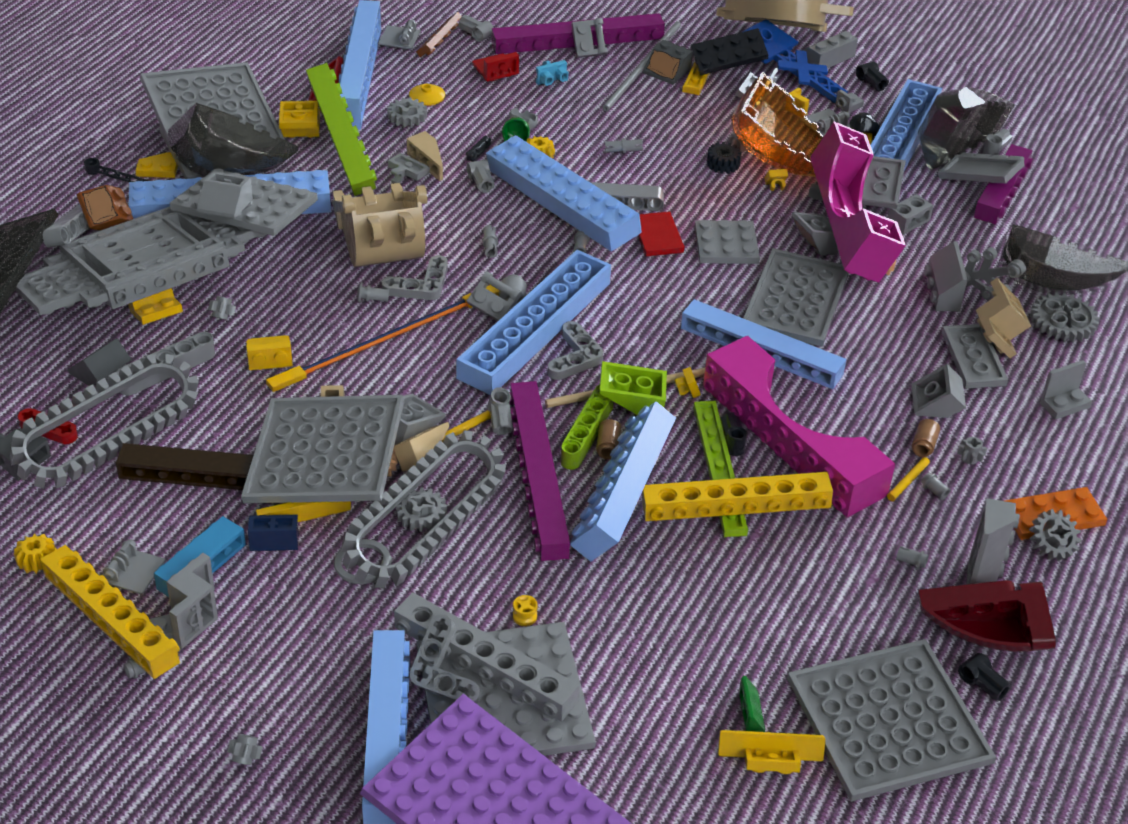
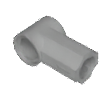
(478, 29)
(997, 142)
(480, 173)
(500, 412)

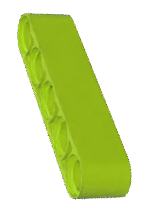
(585, 430)

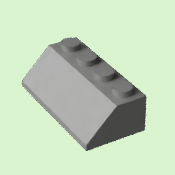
(991, 541)

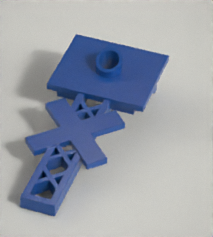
(778, 43)

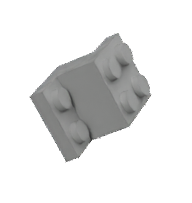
(192, 600)

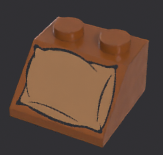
(104, 207)

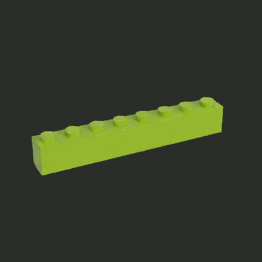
(340, 128)

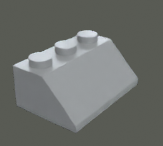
(832, 50)
(946, 278)

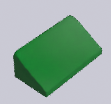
(751, 706)

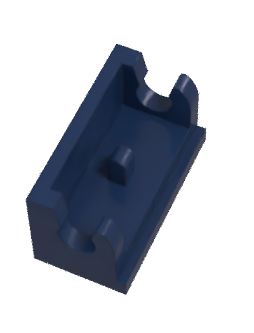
(273, 532)

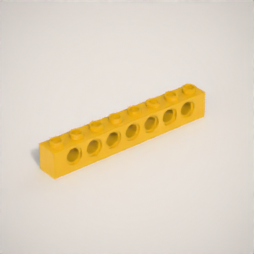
(737, 496)
(111, 611)

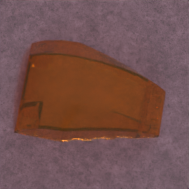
(775, 127)

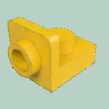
(800, 101)

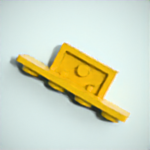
(771, 750)

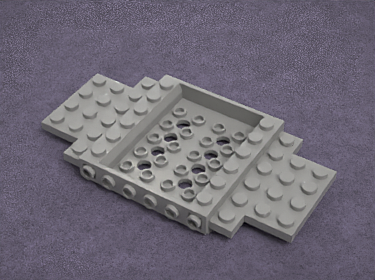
(94, 274)

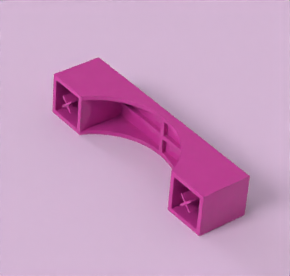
(863, 238)
(742, 382)

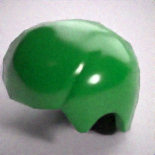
(516, 126)

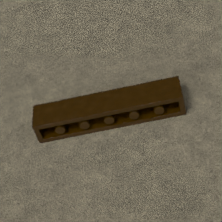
(183, 466)

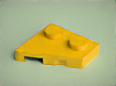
(159, 165)

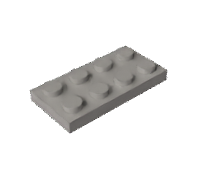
(974, 356)

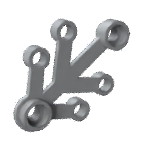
(1014, 270)

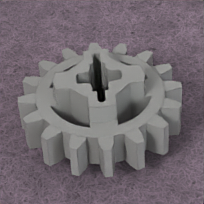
(407, 112)
(421, 509)
(1058, 536)

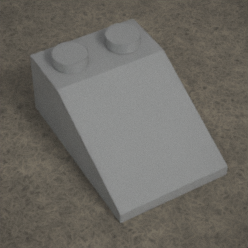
(416, 417)

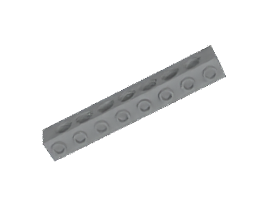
(492, 659)

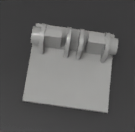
(400, 36)
(826, 117)
(132, 568)

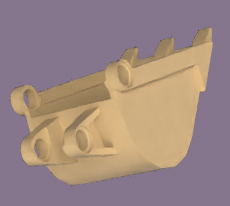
(784, 12)
(382, 225)

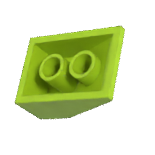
(632, 385)

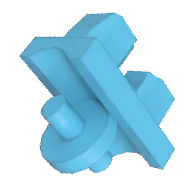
(551, 72)

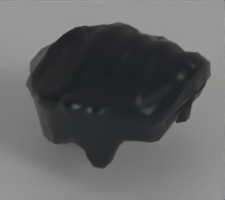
(864, 123)

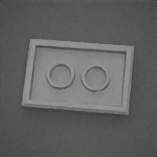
(883, 182)

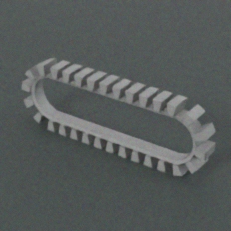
(92, 397)
(399, 491)

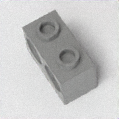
(911, 213)

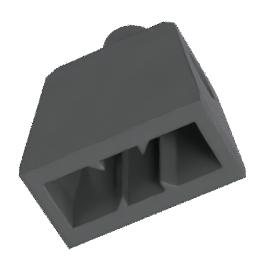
(37, 450)

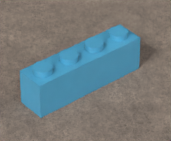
(219, 542)

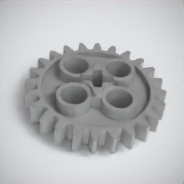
(1064, 317)

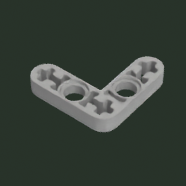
(423, 287)
(562, 366)
(434, 673)

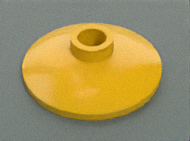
(427, 93)

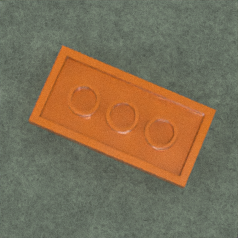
(1076, 502)

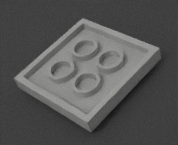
(726, 242)

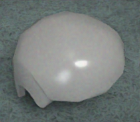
(530, 118)

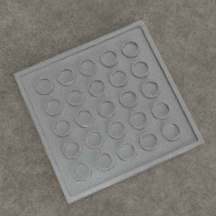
(221, 87)
(324, 449)
(890, 719)
(548, 735)

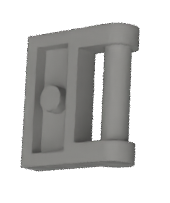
(583, 38)
(491, 303)

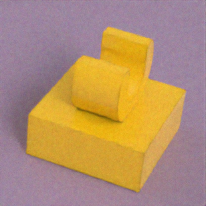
(776, 177)
(688, 383)

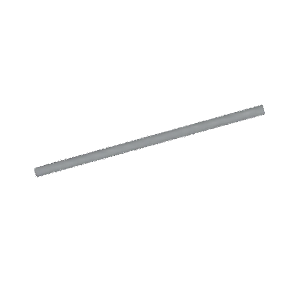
(607, 106)

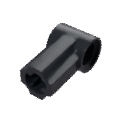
(871, 73)
(734, 433)
(979, 671)

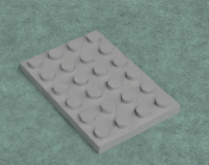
(268, 212)
(797, 296)

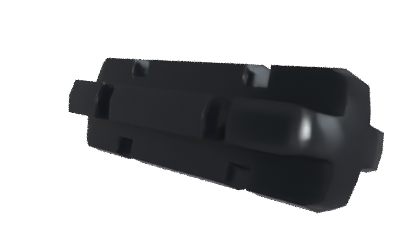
(478, 148)

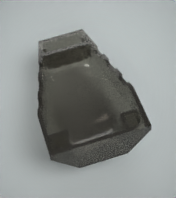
(959, 122)
(215, 140)
(1058, 266)

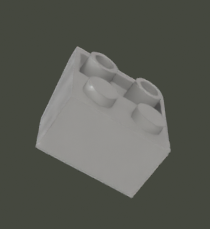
(225, 194)

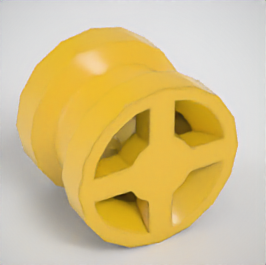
(525, 610)

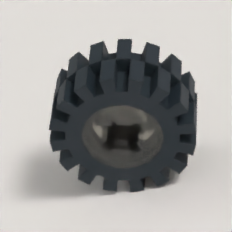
(724, 157)

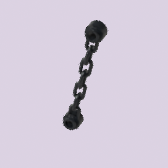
(93, 166)

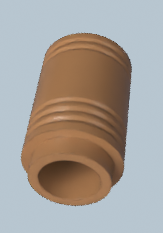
(607, 437)
(925, 437)

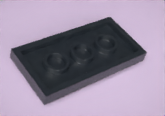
(729, 51)

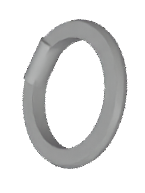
(364, 543)

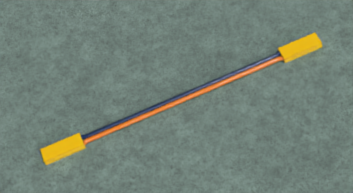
(297, 373)

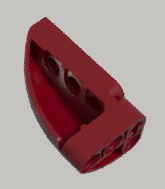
(993, 614)

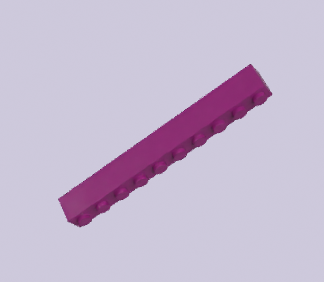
(560, 34)
(539, 473)

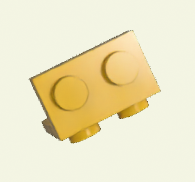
(269, 352)

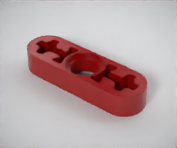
(64, 433)

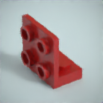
(497, 66)

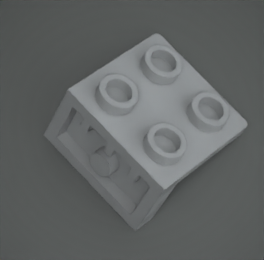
(1062, 391)

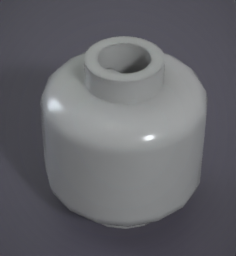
(514, 281)

